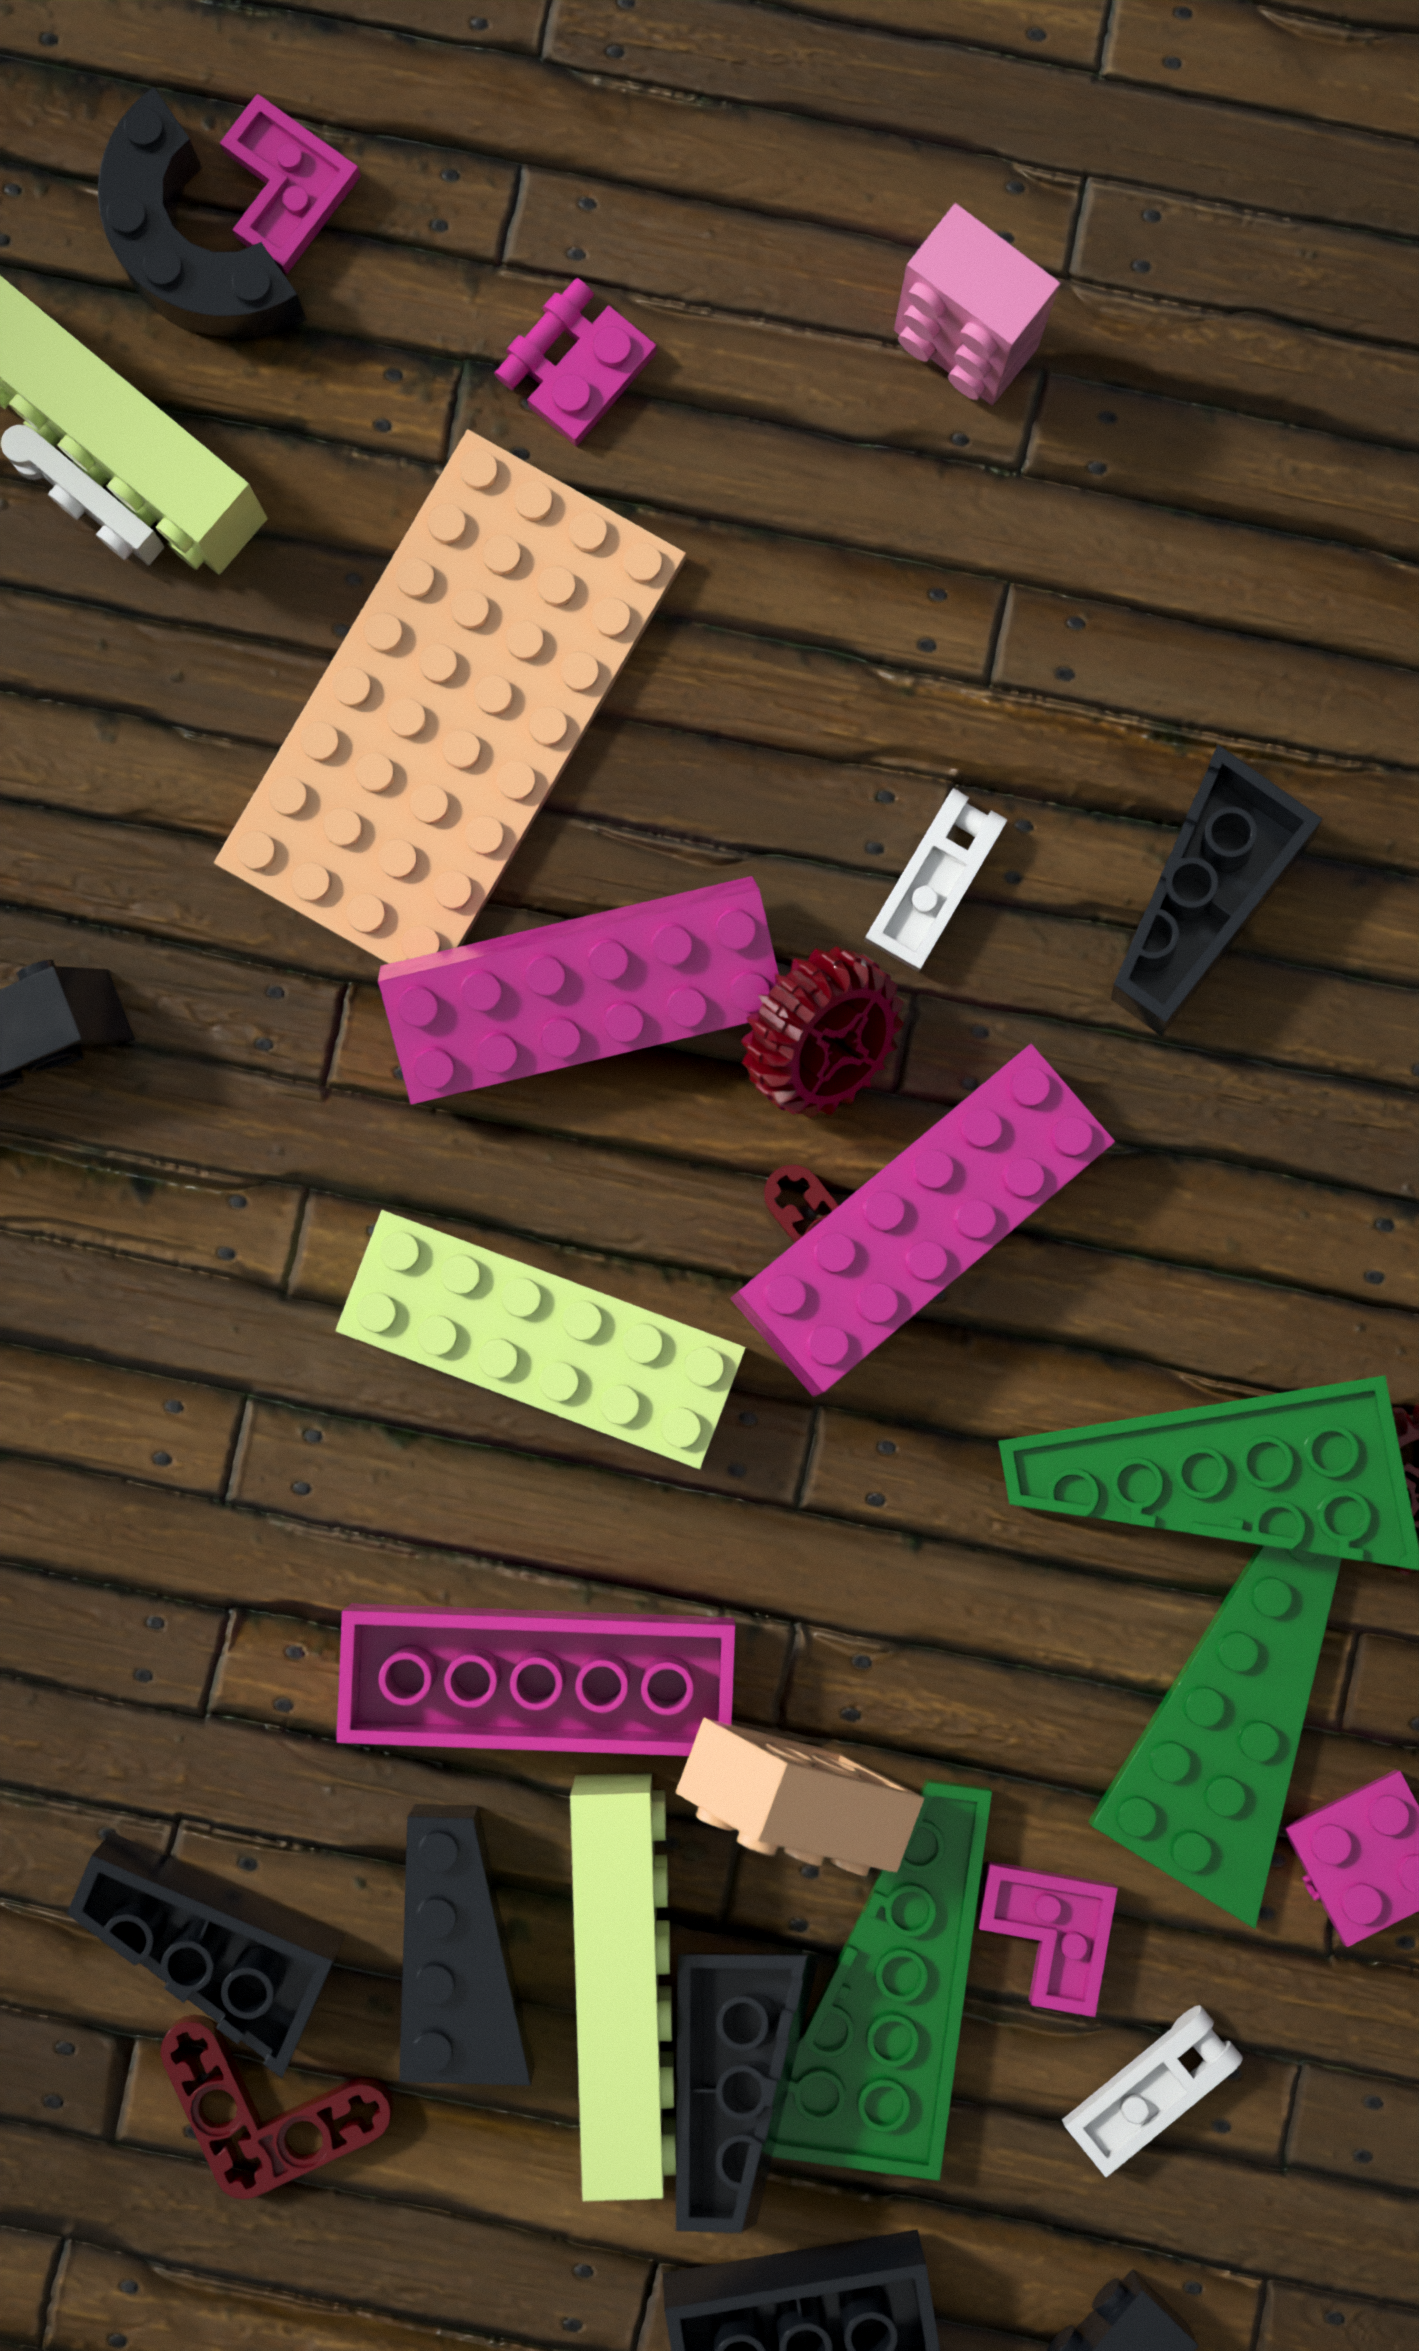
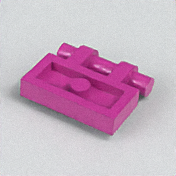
(589, 375)

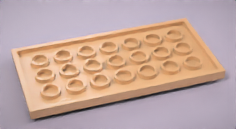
(451, 707)

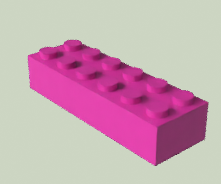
(579, 989)
(922, 1221)
(532, 1678)

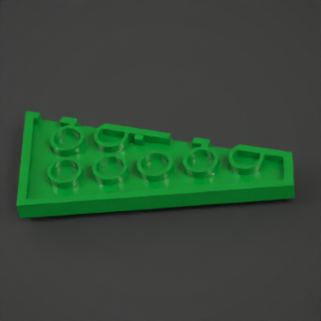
(1267, 1470)
(1221, 1748)
(887, 2025)

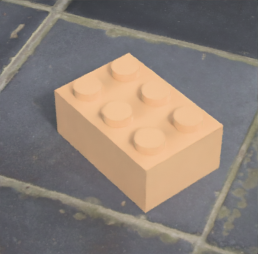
(798, 1799)

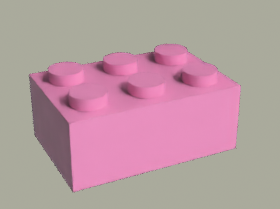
(973, 305)

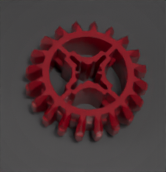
(822, 1032)

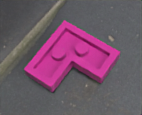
(301, 178)
(1069, 1920)

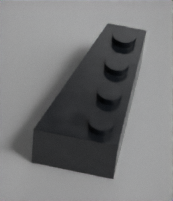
(1220, 873)

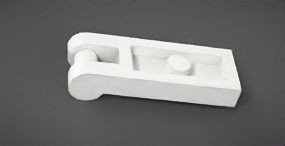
(79, 494)
(934, 882)
(1151, 2092)

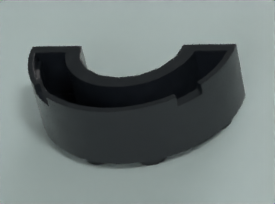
(190, 286)

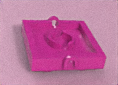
(1362, 1856)

